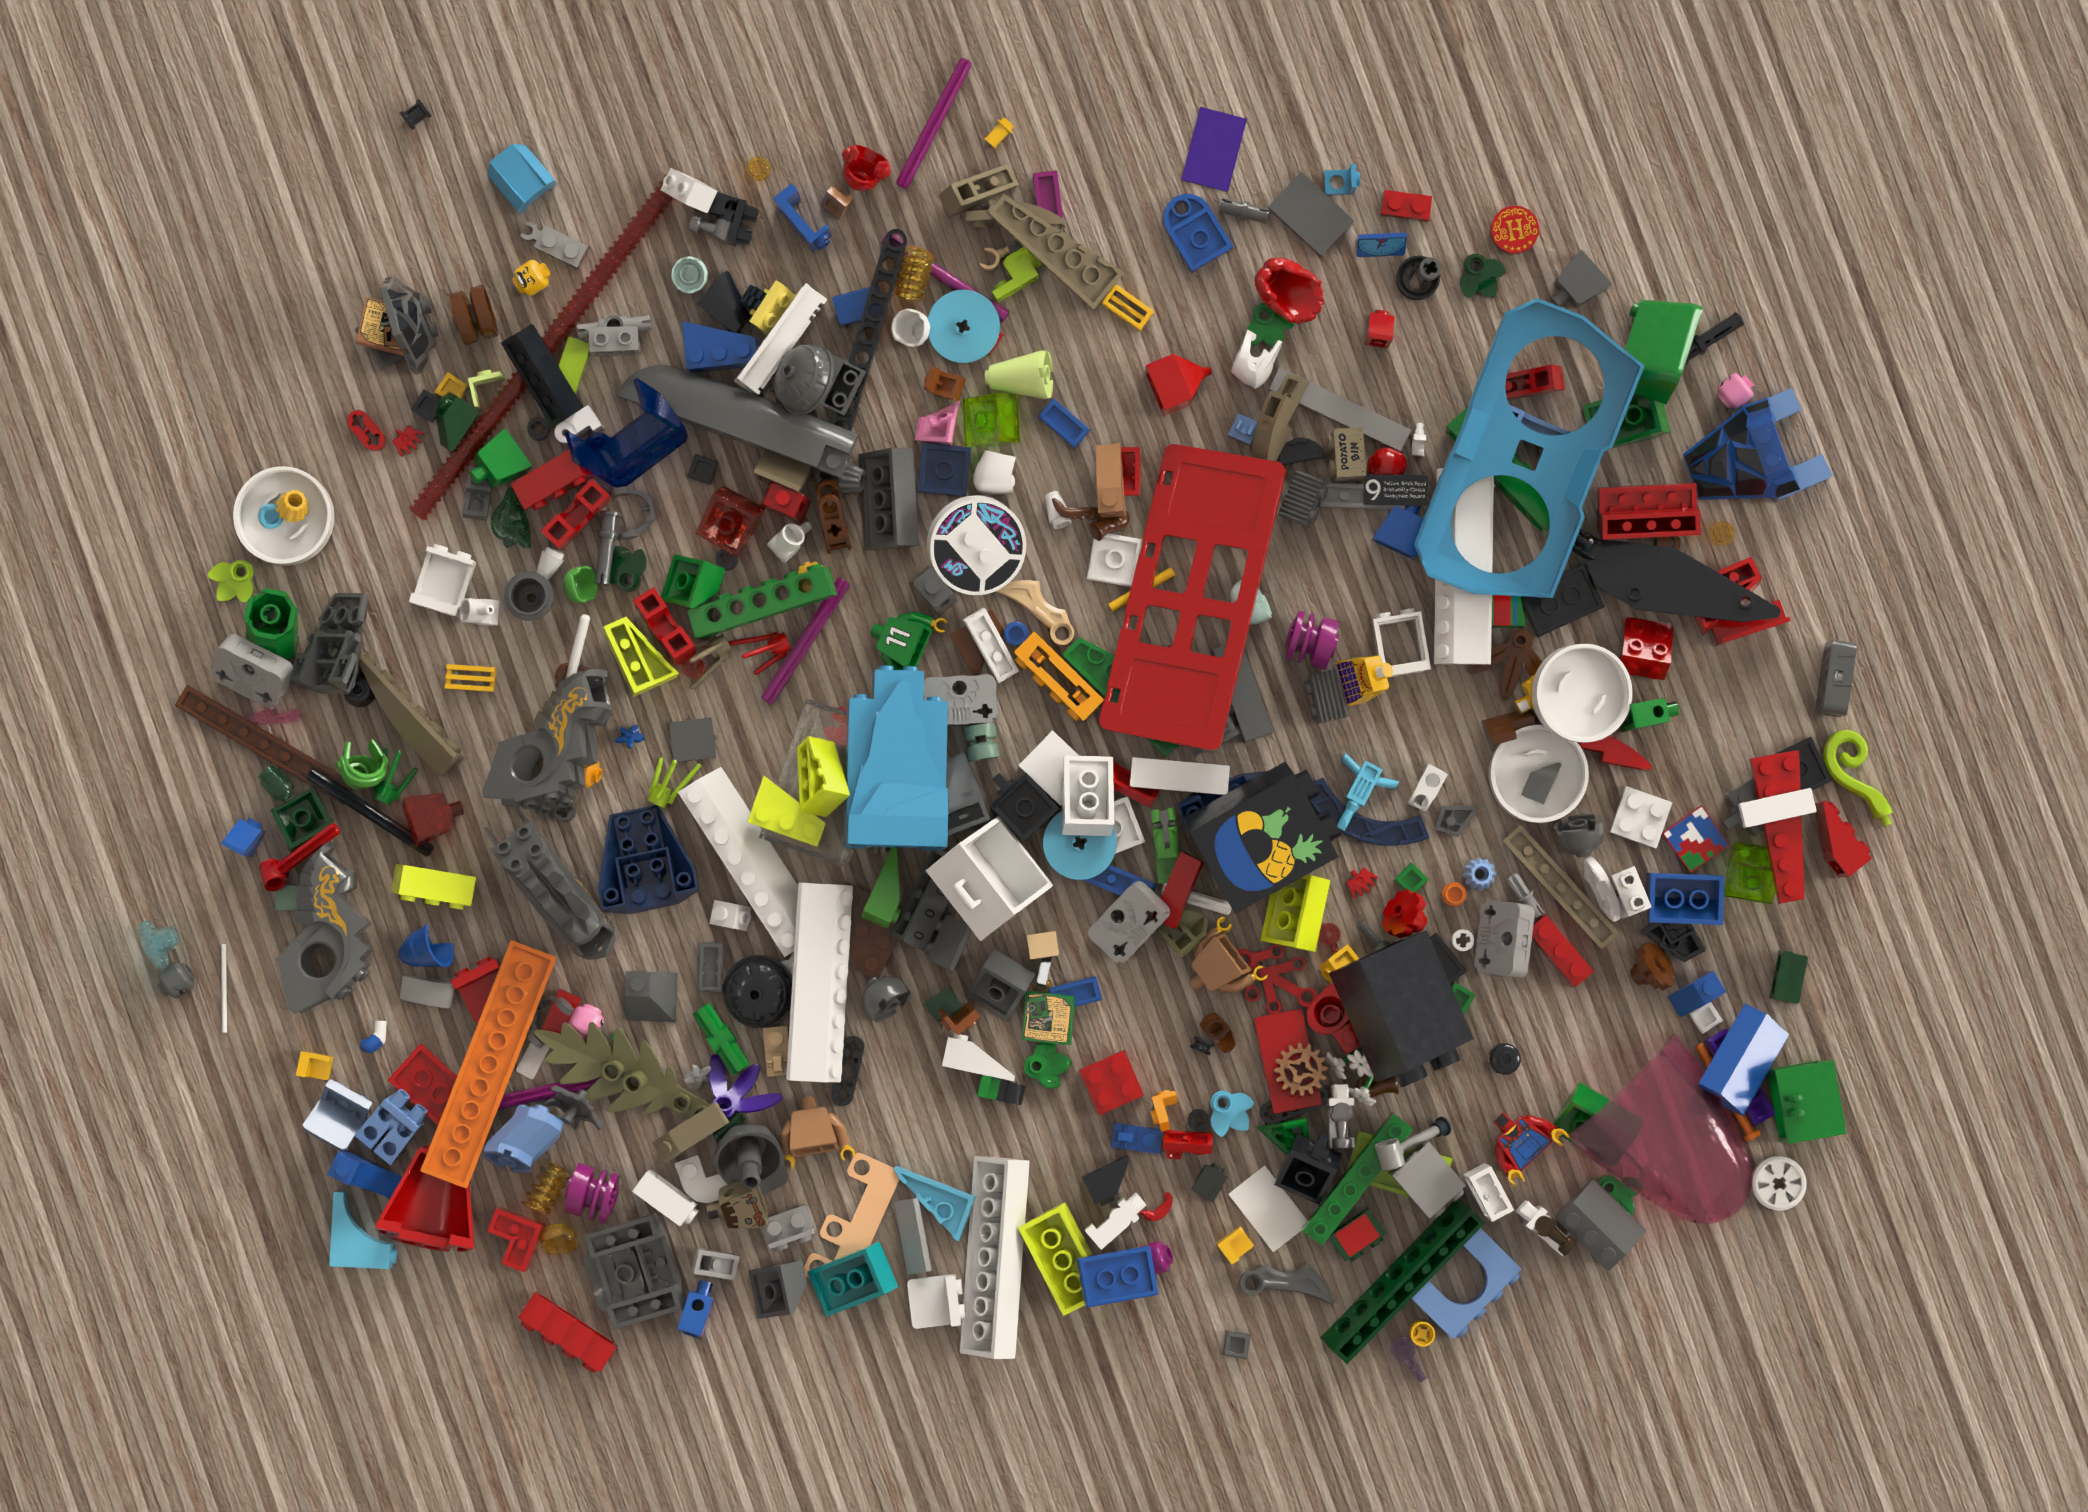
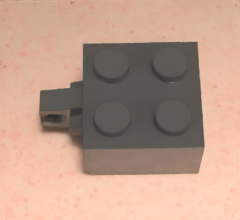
(1743, 793)

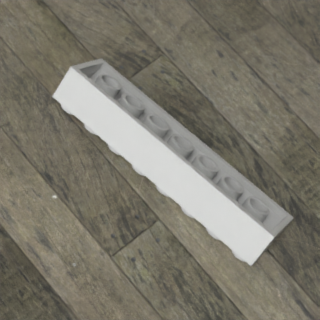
(1462, 617)
(746, 856)
(819, 982)
(994, 1257)

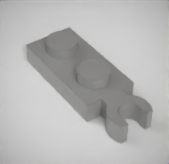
(557, 245)

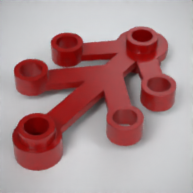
(1274, 978)

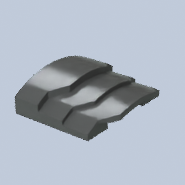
(633, 1271)

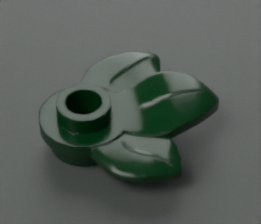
(1483, 279)
(625, 565)

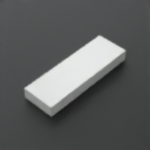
(990, 645)
(1777, 807)

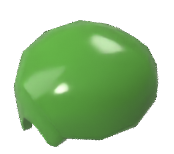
(580, 585)

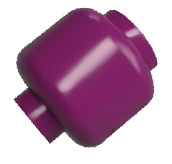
(1161, 1257)

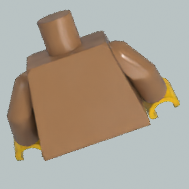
(1220, 964)
(813, 1132)

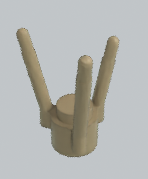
(718, 647)

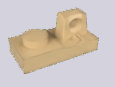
(776, 1050)

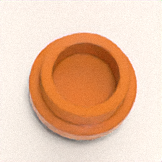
(1454, 894)

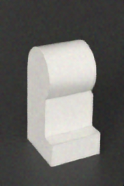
(578, 424)
(1427, 787)

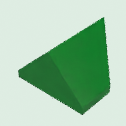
(1283, 1133)

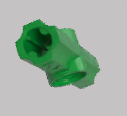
(721, 1039)

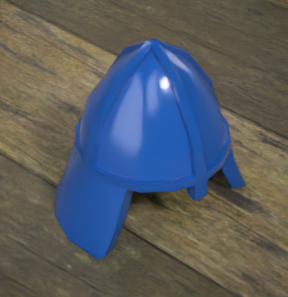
(420, 952)

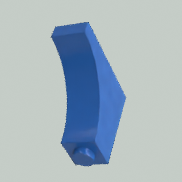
(363, 1173)

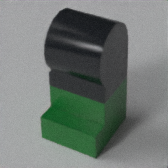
(1001, 1090)

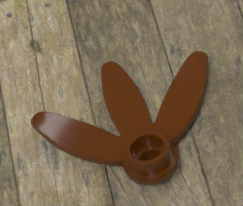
(1516, 654)

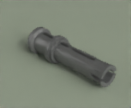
(607, 536)

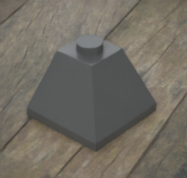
(651, 996)
(778, 1288)

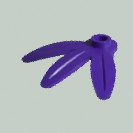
(732, 1099)

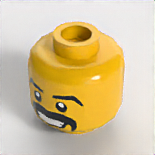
(531, 277)

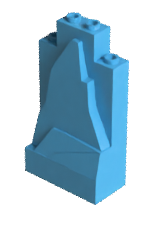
(896, 765)

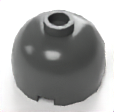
(1579, 835)
(883, 996)

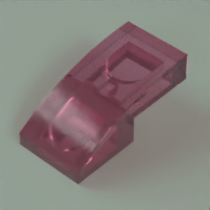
(269, 717)

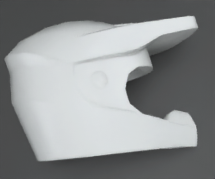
(1254, 370)

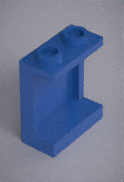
(784, 204)

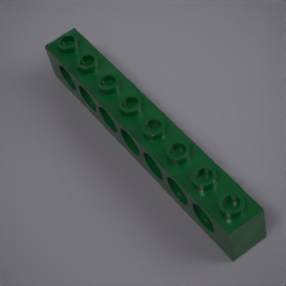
(1402, 1280)

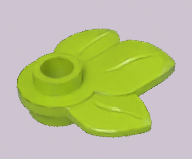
(230, 582)

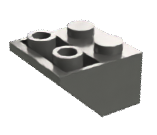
(844, 385)

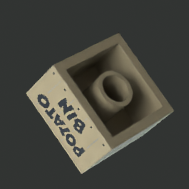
(1347, 455)

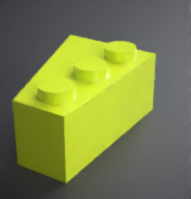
(433, 886)

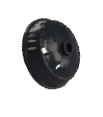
(770, 980)

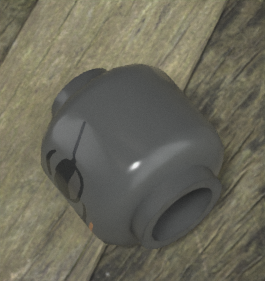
(176, 980)

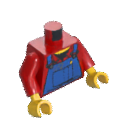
(1522, 1142)

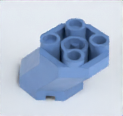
(524, 1138)

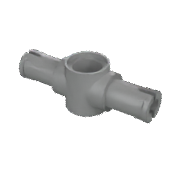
(642, 322)

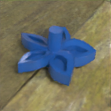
(630, 736)

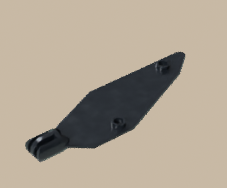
(1667, 581)

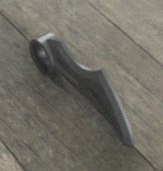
(1303, 1281)

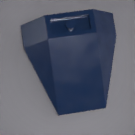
(643, 864)

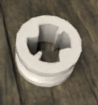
(1457, 935)

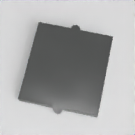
(692, 740)

